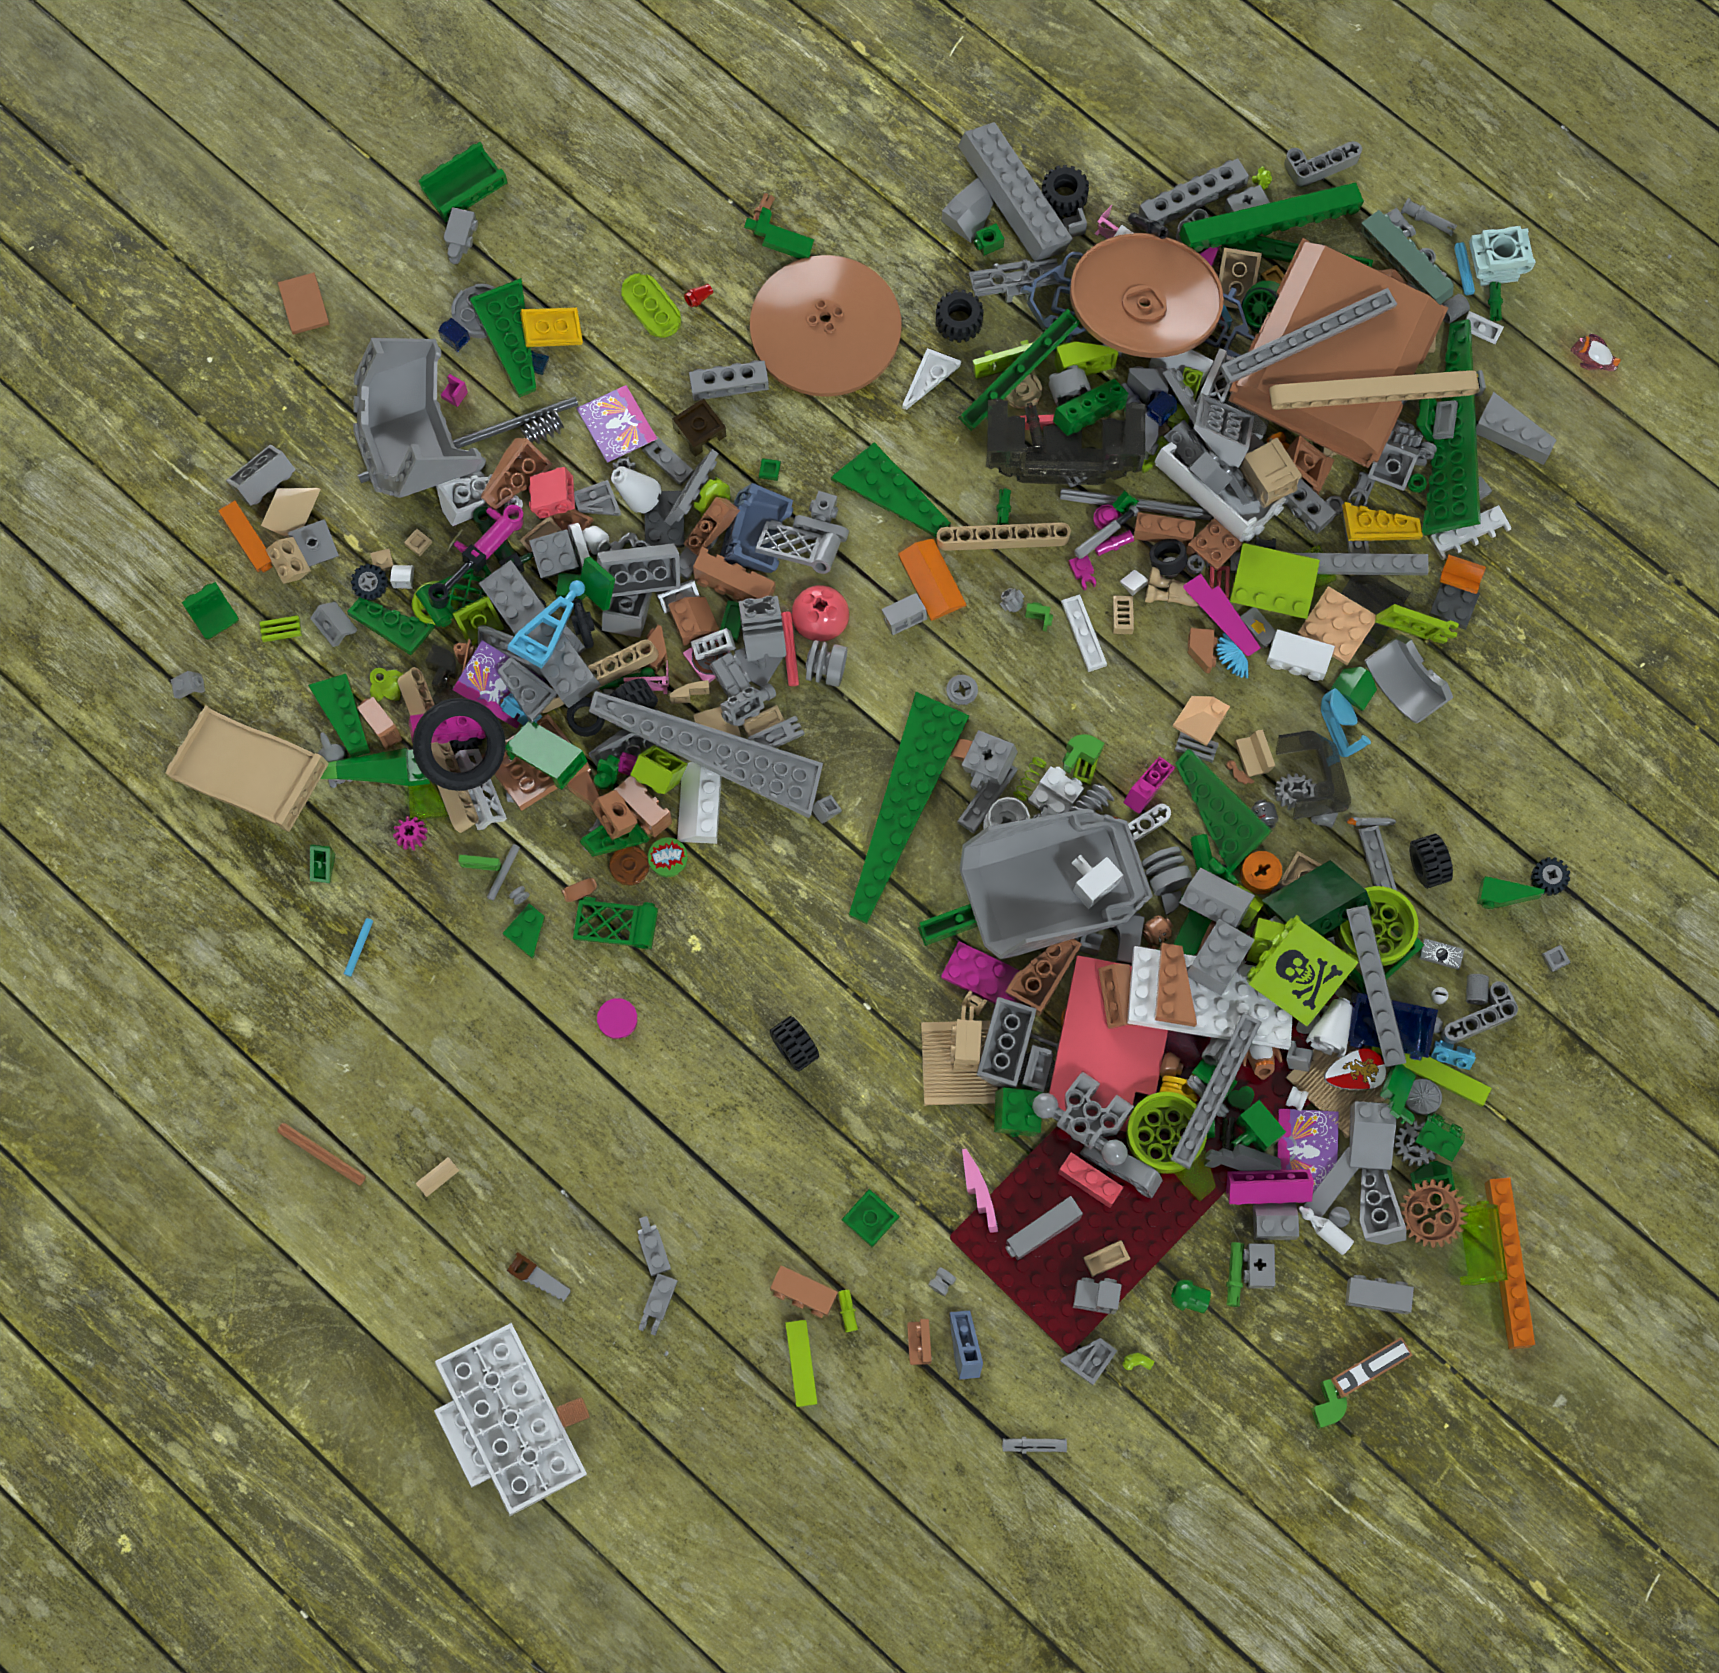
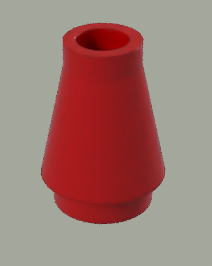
(696, 296)

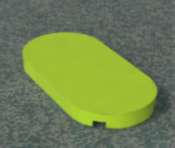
(651, 305)

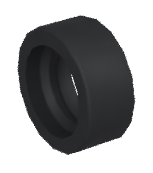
(1169, 546)
(583, 731)

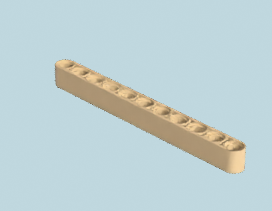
(1374, 390)

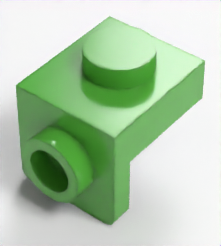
(1040, 612)

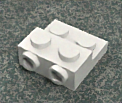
(1057, 791)

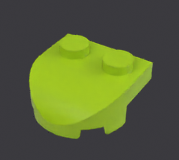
(709, 492)

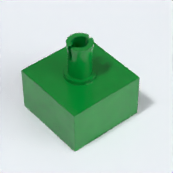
(1258, 1128)

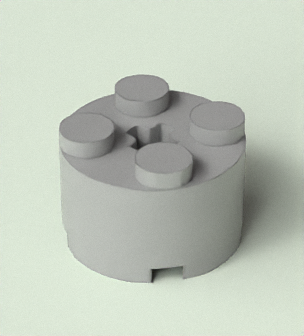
(1068, 385)

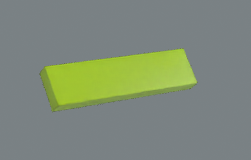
(801, 1363)

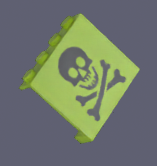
(1300, 971)

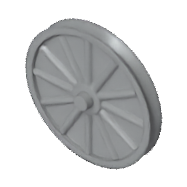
(1424, 1097)

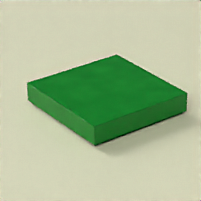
(597, 583)
(870, 1218)

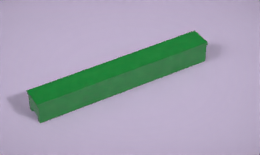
(1020, 368)
(947, 924)

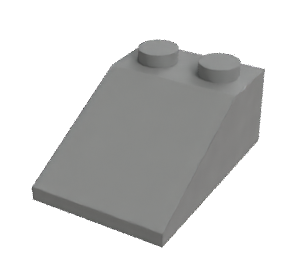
(627, 614)
(1371, 1135)

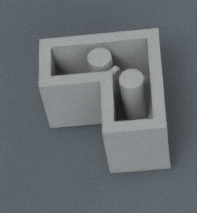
(1210, 472)
(1097, 1297)

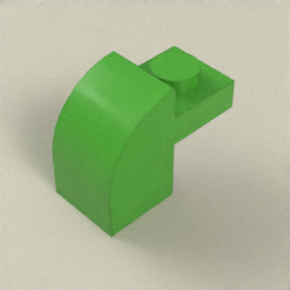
(1082, 747)
(1333, 1409)

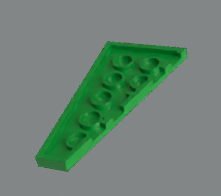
(501, 320)
(885, 485)
(1226, 816)

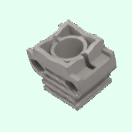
(762, 628)

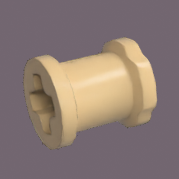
(970, 997)

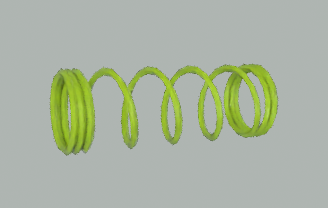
(1016, 792)

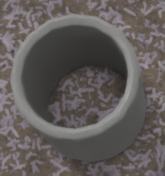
(1457, 307)
(1477, 989)

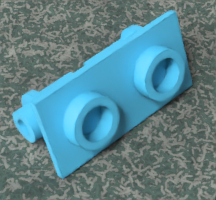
(511, 707)
(1461, 1057)

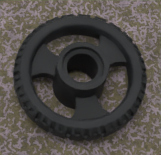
(583, 623)

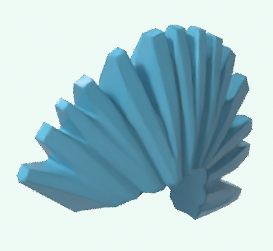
(1231, 653)

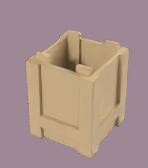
(1270, 472)

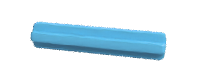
(1464, 268)

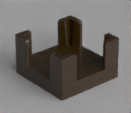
(699, 426)

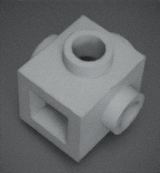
(824, 507)

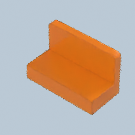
(1462, 574)

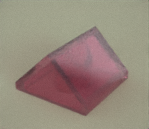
(1186, 1046)

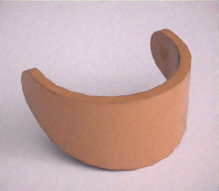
(579, 890)

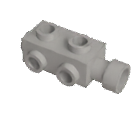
(746, 704)

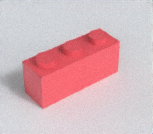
(1090, 1180)

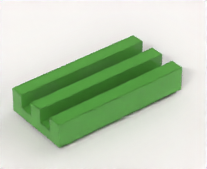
(477, 862)

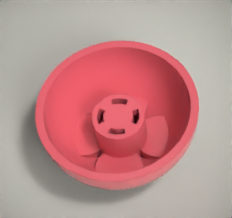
(820, 622)

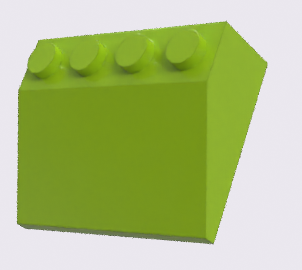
(1274, 580)

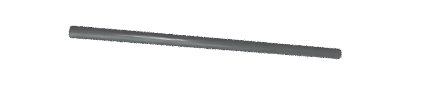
(502, 427)

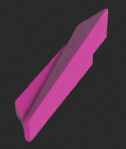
(1222, 612)

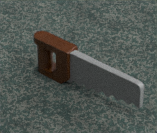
(538, 1277)

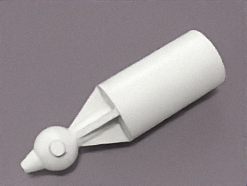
(1328, 1231)

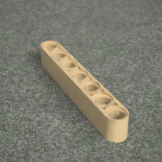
(995, 542)
(621, 667)

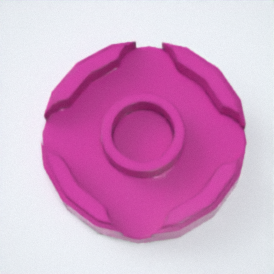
(617, 1018)

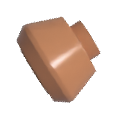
(1171, 1065)

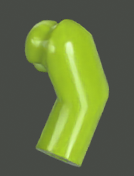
(1137, 1359)

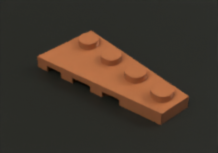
(1174, 995)

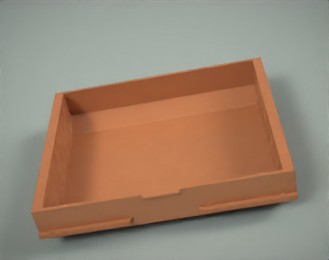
(1383, 346)

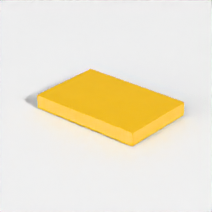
(551, 327)

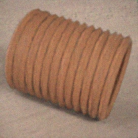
(572, 1412)

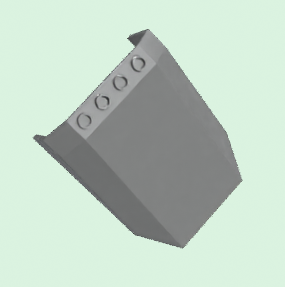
(1025, 879)

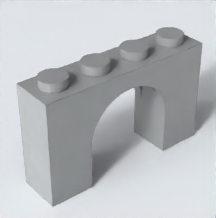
(1128, 935)

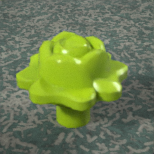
(1263, 178)

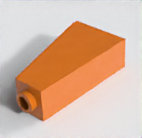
(246, 536)

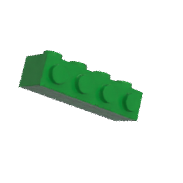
(1090, 407)

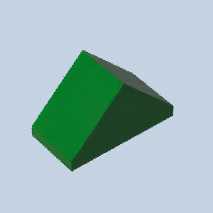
(321, 863)

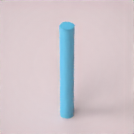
(358, 947)

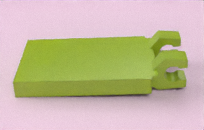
(1416, 623)

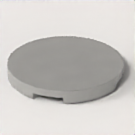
(463, 312)

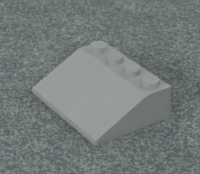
(1224, 429)

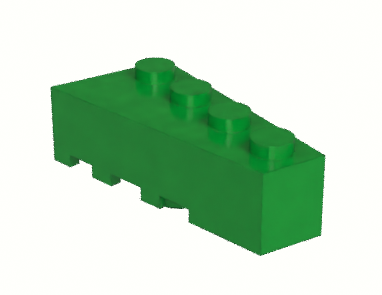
(340, 707)

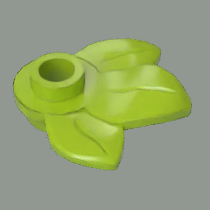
(387, 687)

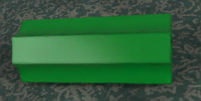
(1201, 851)

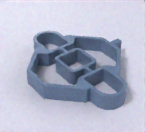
(1058, 273)
(1241, 329)

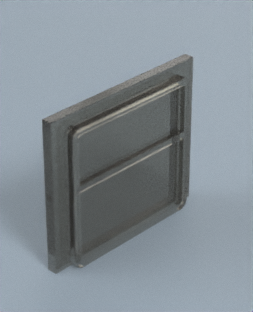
(1375, 595)

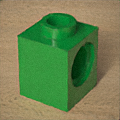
(993, 233)

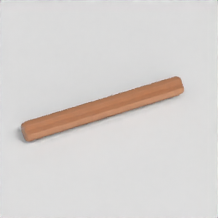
(321, 1154)

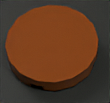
(629, 865)

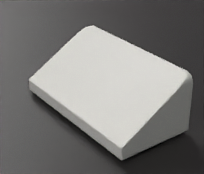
(1484, 327)
(687, 589)

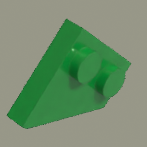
(525, 930)

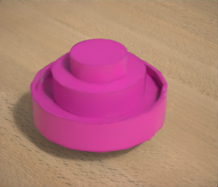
(1104, 515)

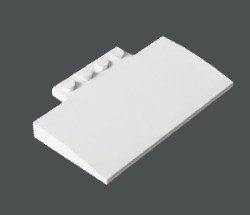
(505, 1422)

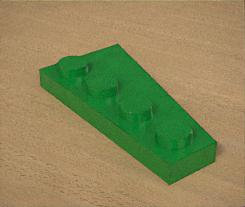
(396, 628)

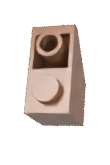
(656, 637)
(1201, 646)

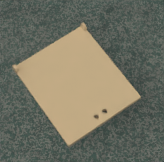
(943, 1083)
(1328, 1097)

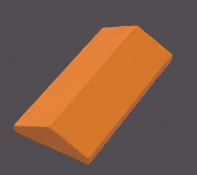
(931, 579)

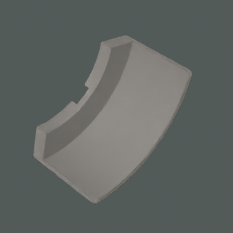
(1406, 681)

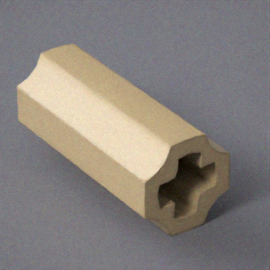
(437, 1177)

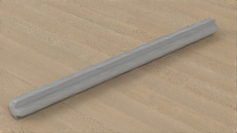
(1142, 505)

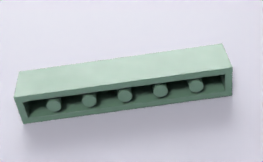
(1406, 257)

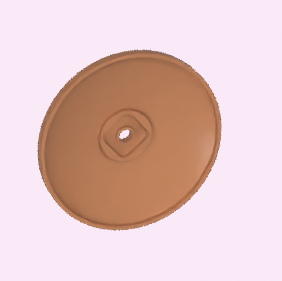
(1138, 269)
(829, 355)

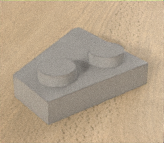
(597, 500)
(1090, 1360)

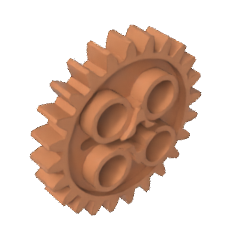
(1442, 1229)

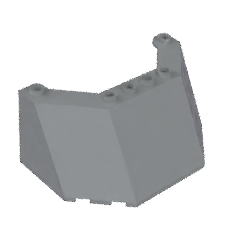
(402, 422)

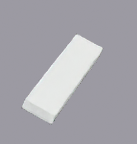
(1084, 633)

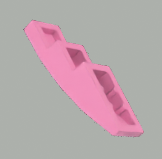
(977, 1185)

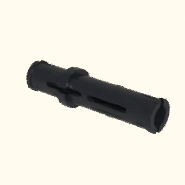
(1149, 226)

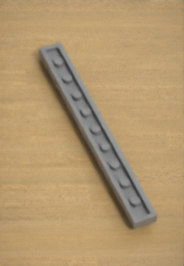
(1308, 336)
(1362, 563)

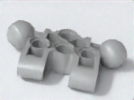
(1083, 1089)

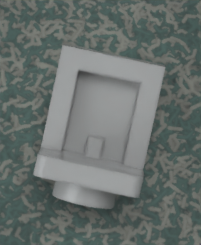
(187, 684)

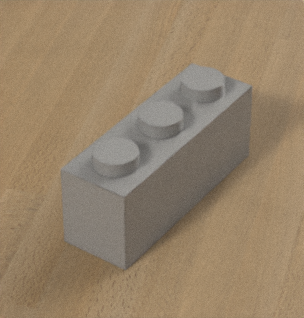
(1379, 1295)

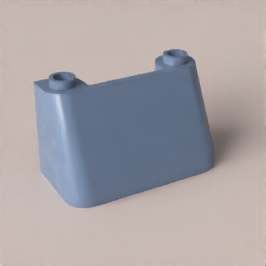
(743, 534)

